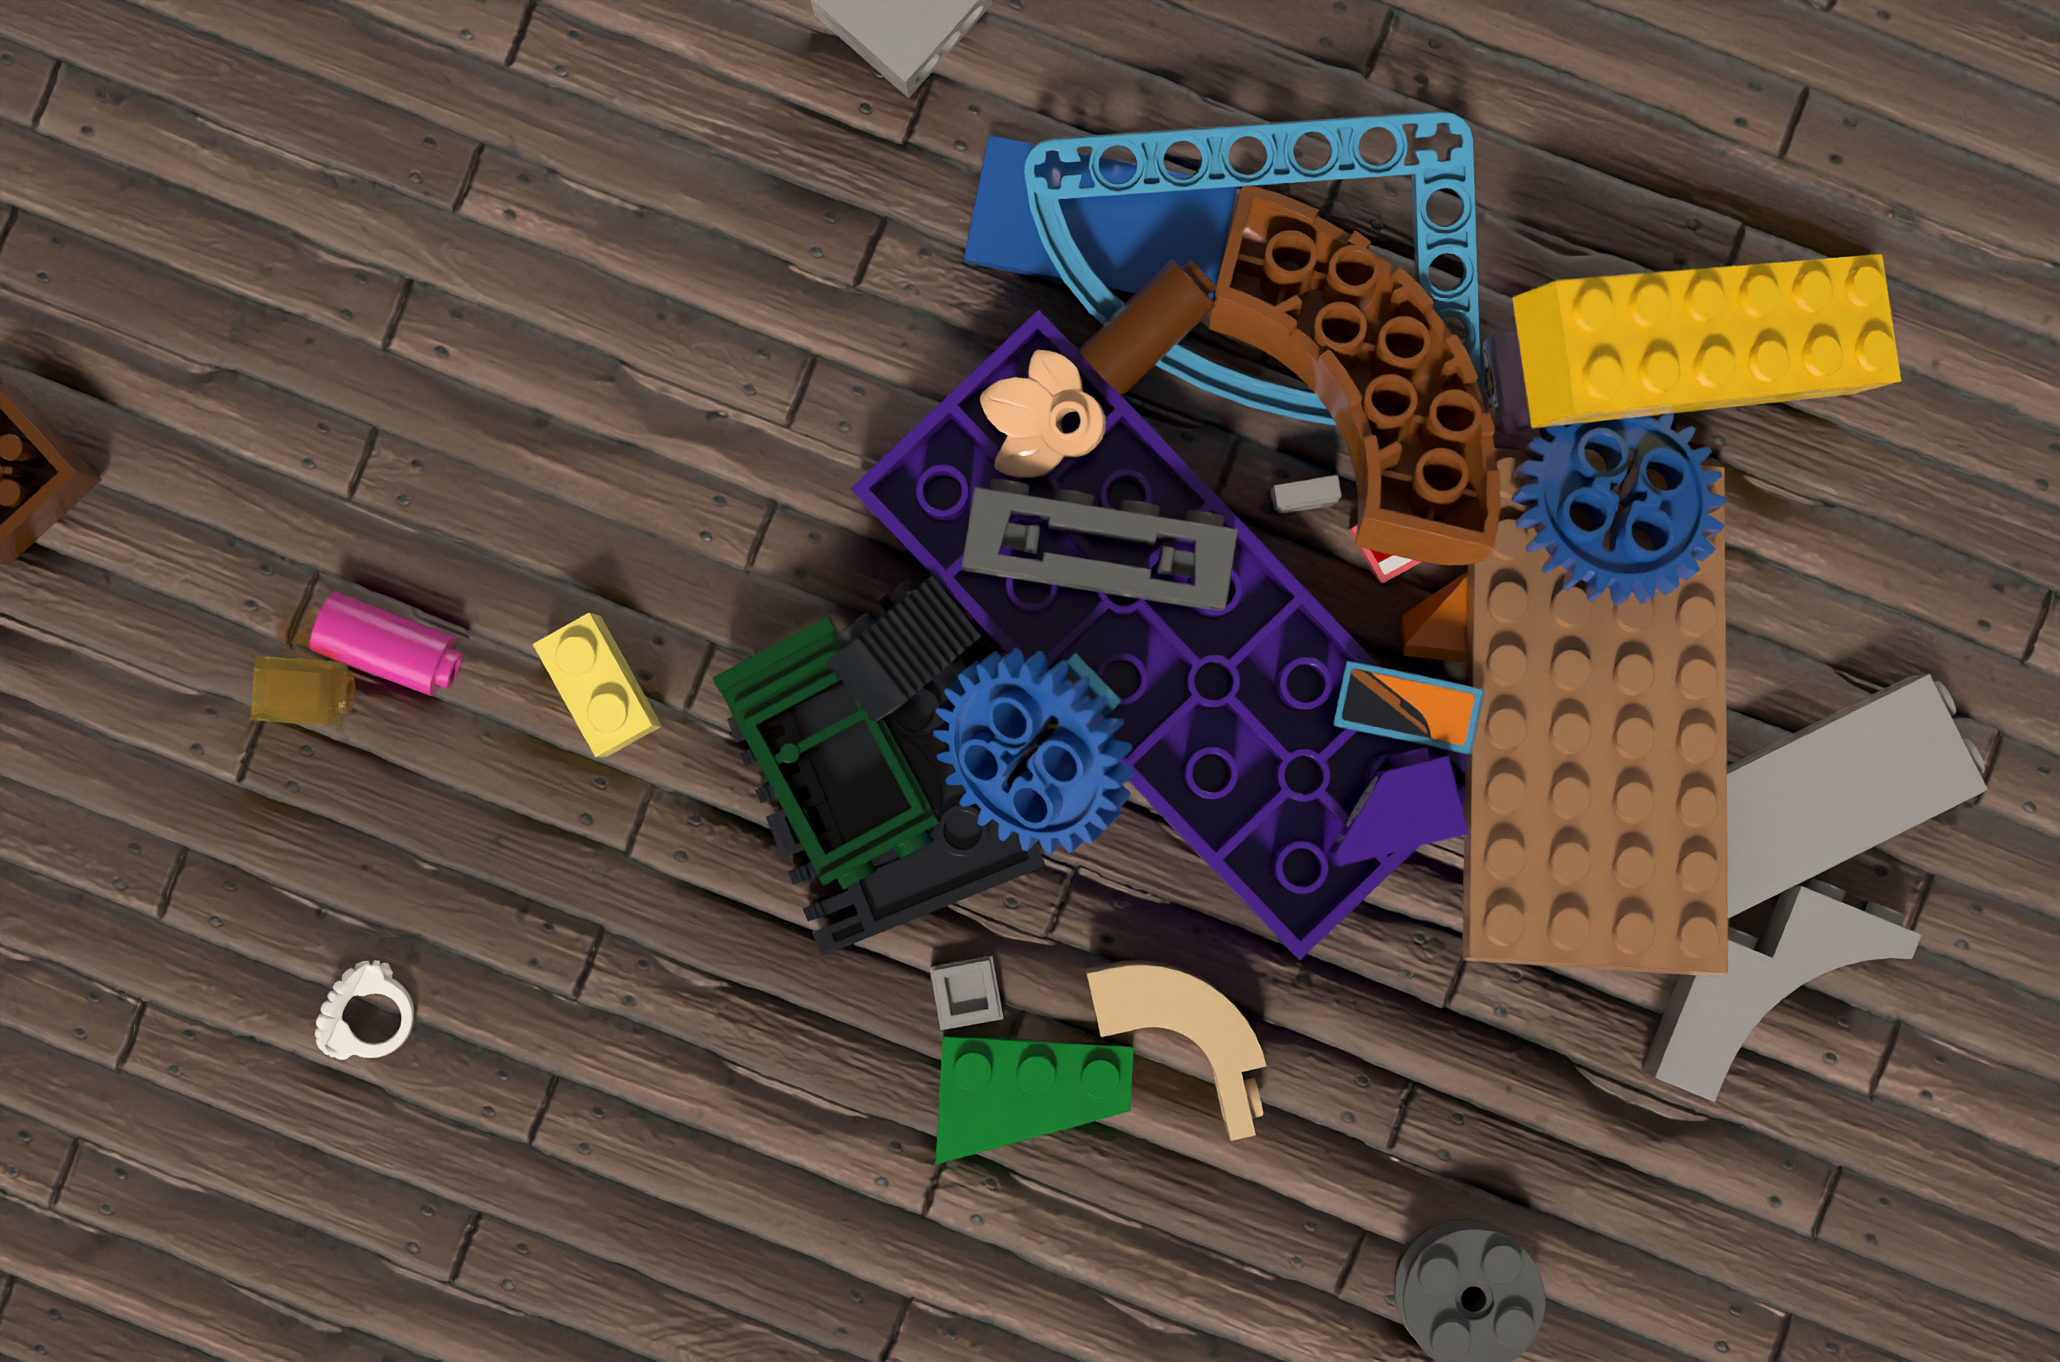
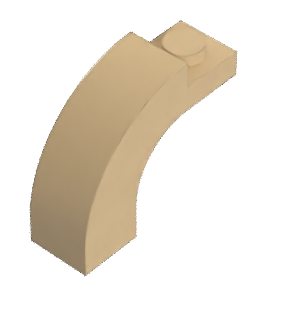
(1169, 997)

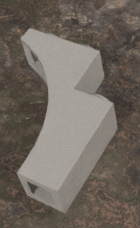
(1803, 939)

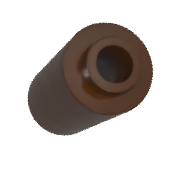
(1149, 324)

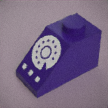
(1402, 809)

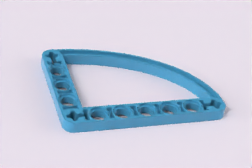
(1279, 167)

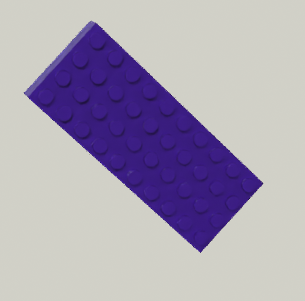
(1218, 706)

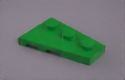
(1025, 1088)

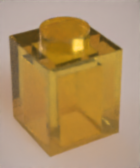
(301, 691)

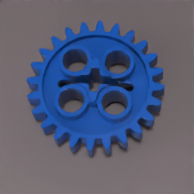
(1672, 518)
(1070, 780)

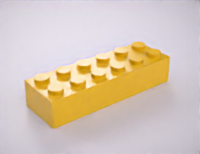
(1705, 339)

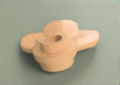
(1033, 413)

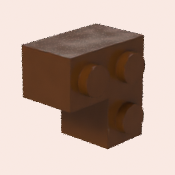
(37, 474)

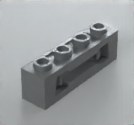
(1134, 522)

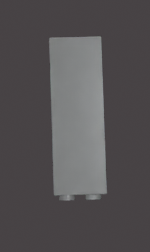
(1844, 787)

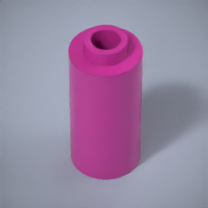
(385, 644)

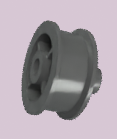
(1500, 1315)

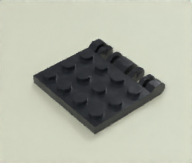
(857, 792)

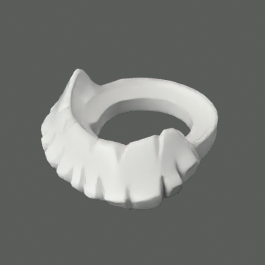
(335, 1035)

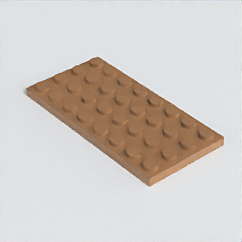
(1595, 760)

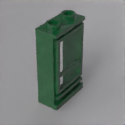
(785, 677)

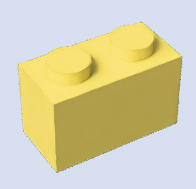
(597, 685)

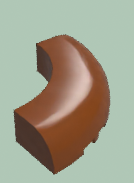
(1380, 369)

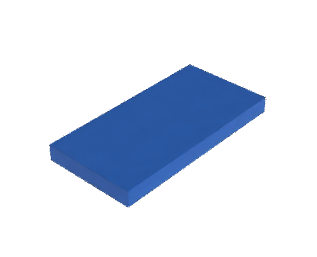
(1119, 235)

